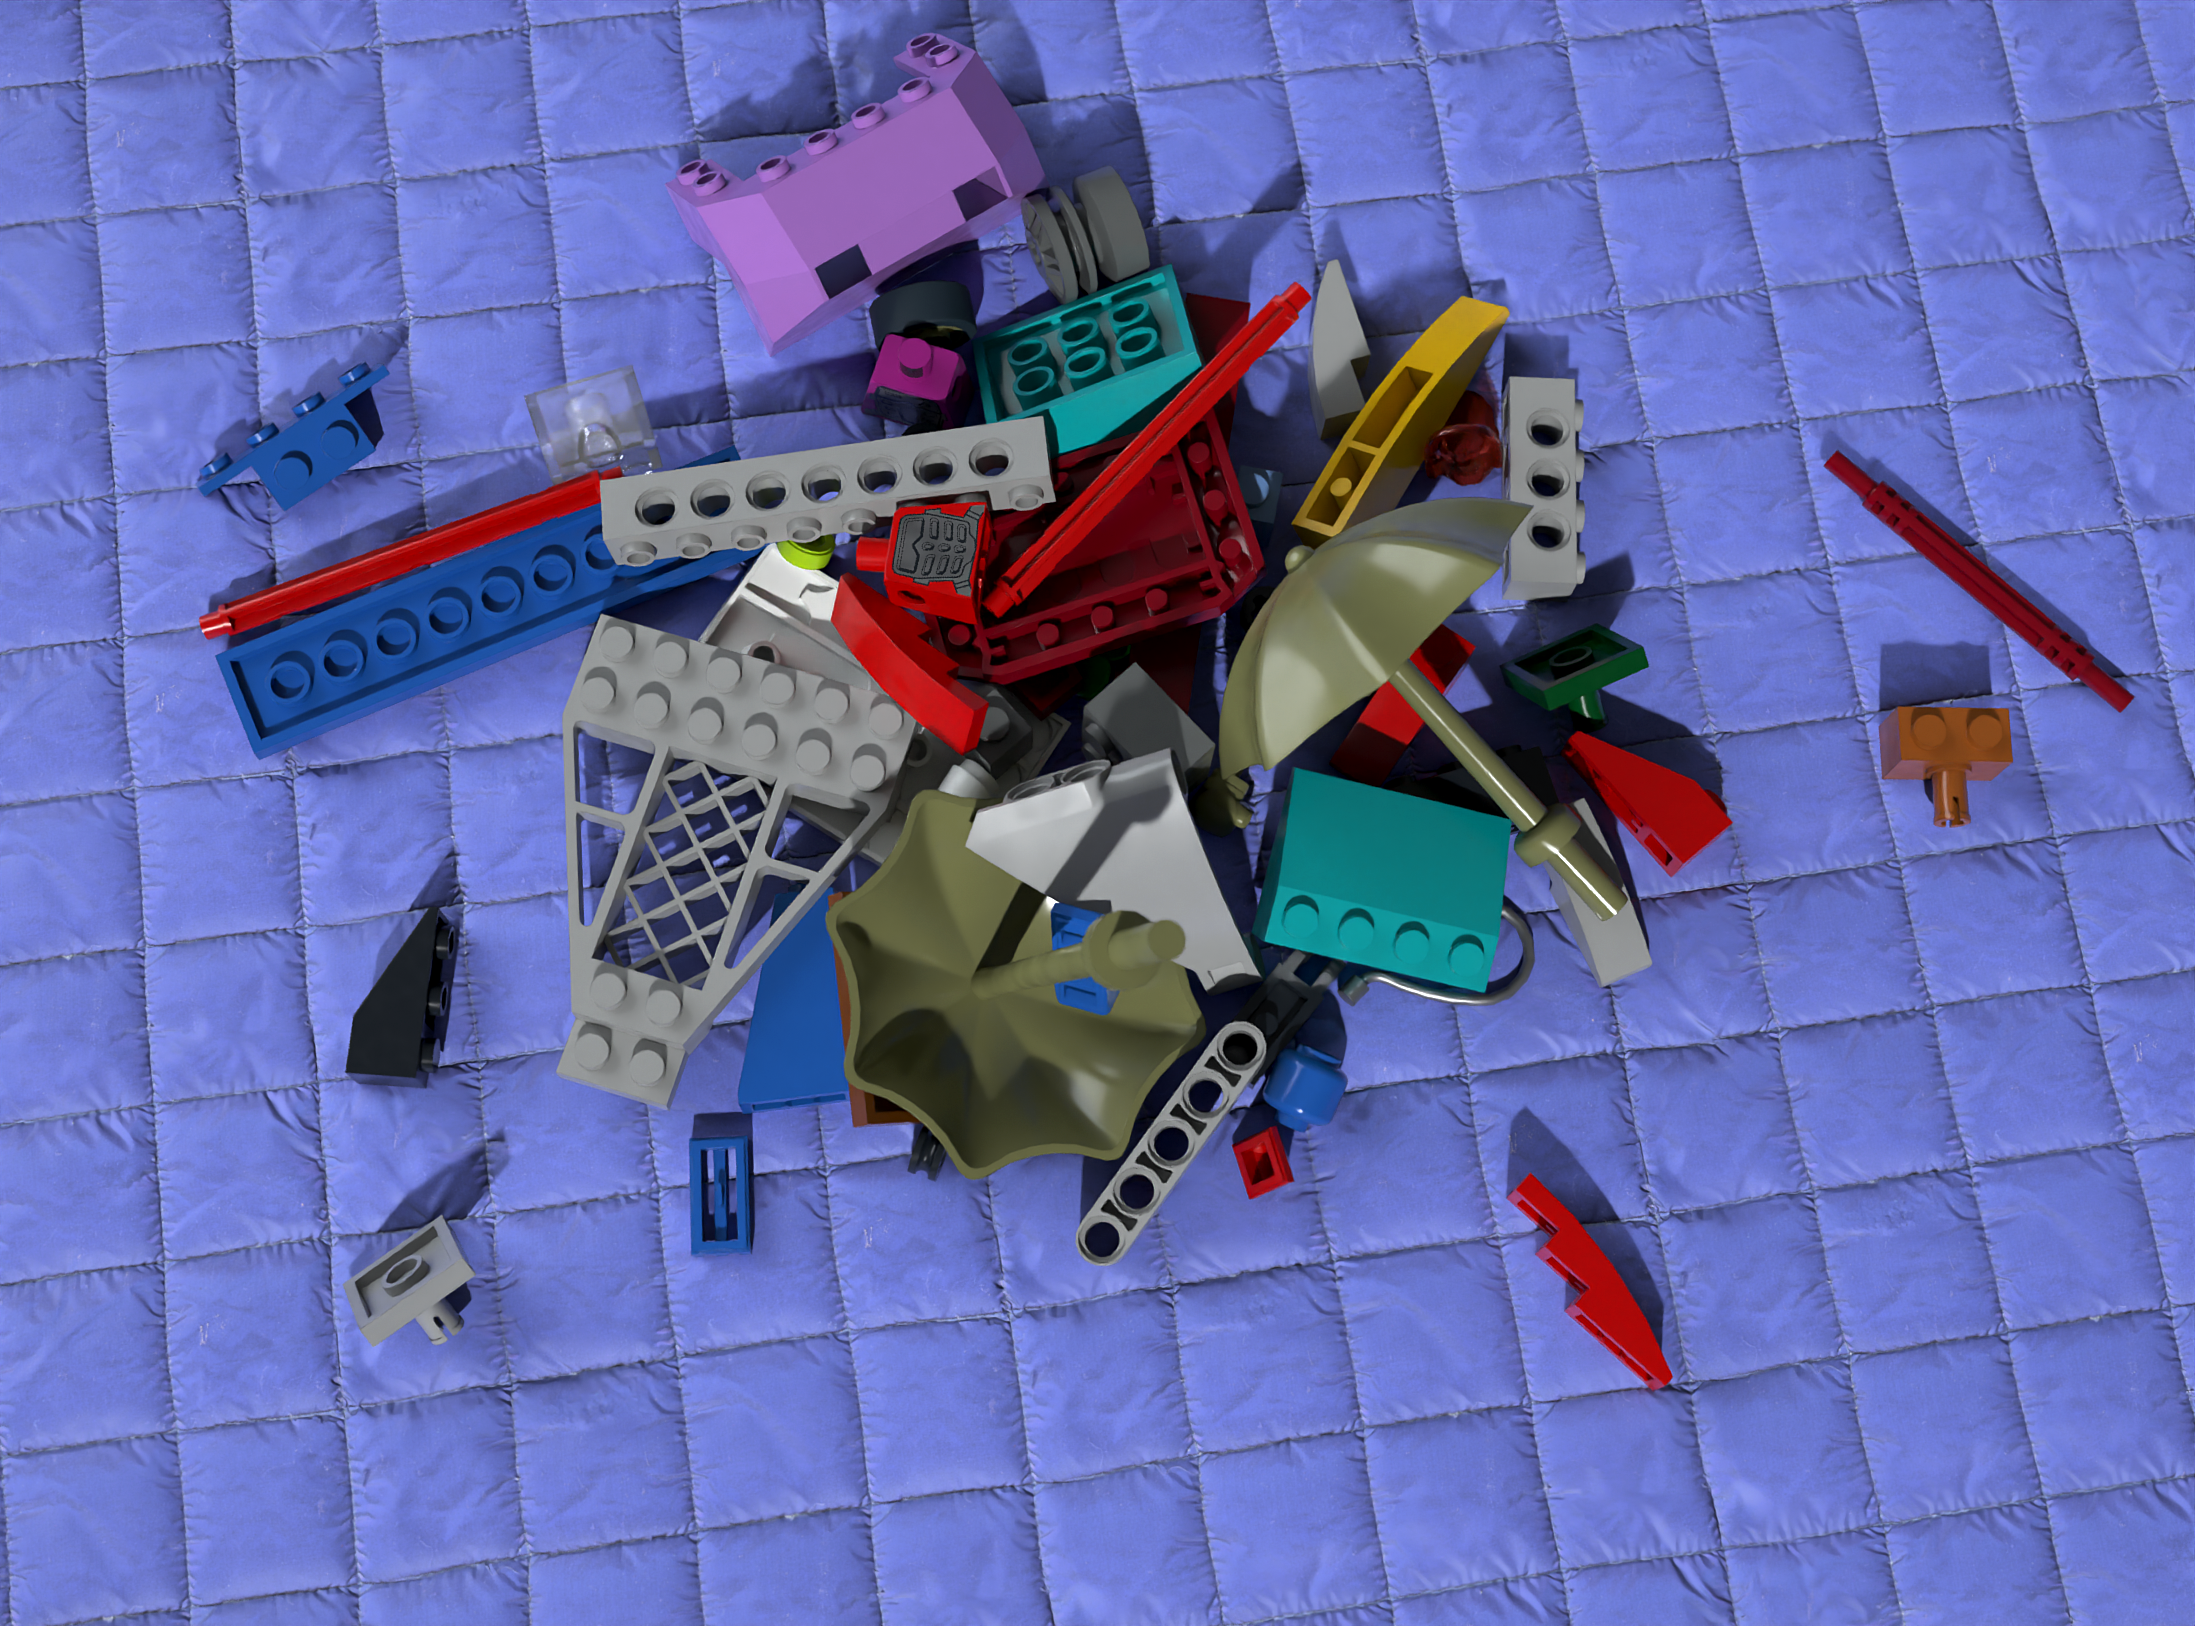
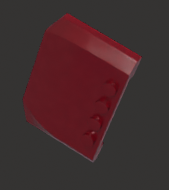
(1152, 565)

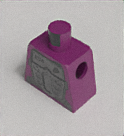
(917, 385)

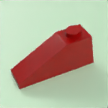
(1389, 722)
(1657, 805)

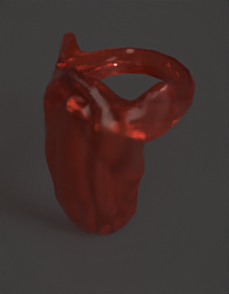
(1466, 445)

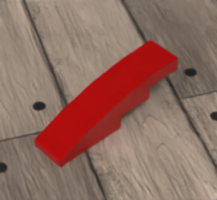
(910, 670)
(1603, 1300)

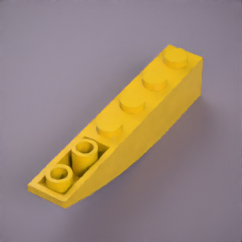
(1391, 430)

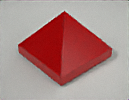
(1263, 1162)

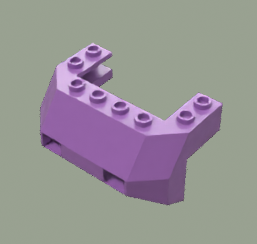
(867, 198)

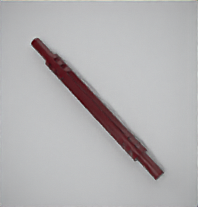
(1979, 581)

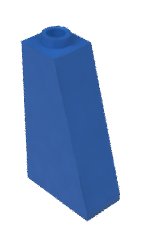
(796, 1022)

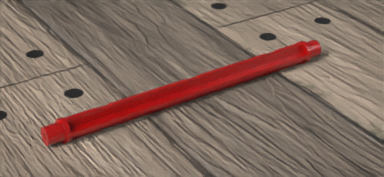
(1146, 450)
(406, 555)

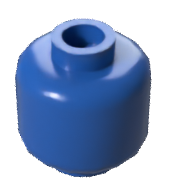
(1305, 1087)

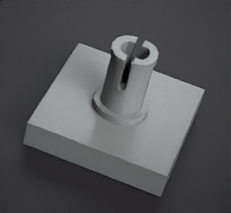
(411, 1285)

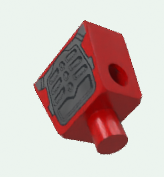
(933, 558)

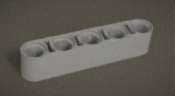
(1176, 1114)

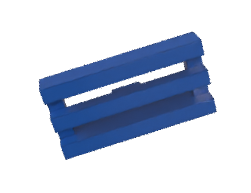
(721, 1245)

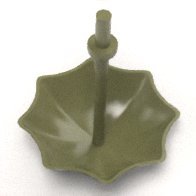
(1349, 626)
(963, 1008)

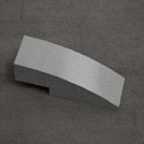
(1335, 356)
(1610, 946)

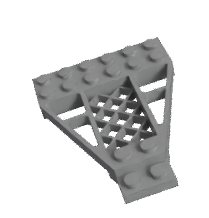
(721, 717)

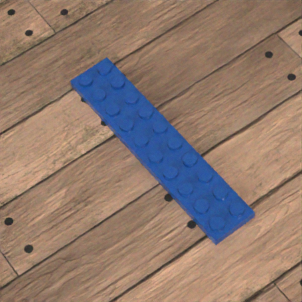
(445, 625)

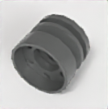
(1092, 232)

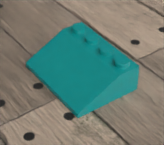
(1093, 363)
(1385, 880)

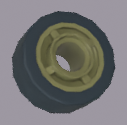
(925, 310)

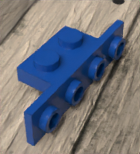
(307, 449)

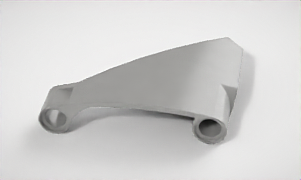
(1122, 843)

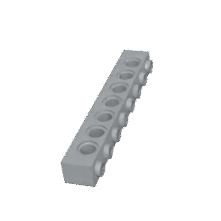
(801, 478)

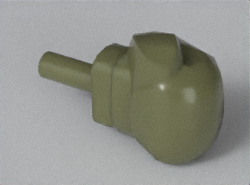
(1220, 804)

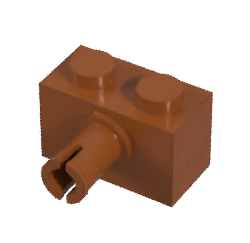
(1947, 748)

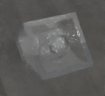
(594, 426)

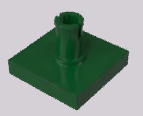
(1574, 671)

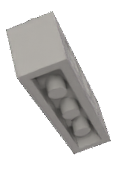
(1549, 408)

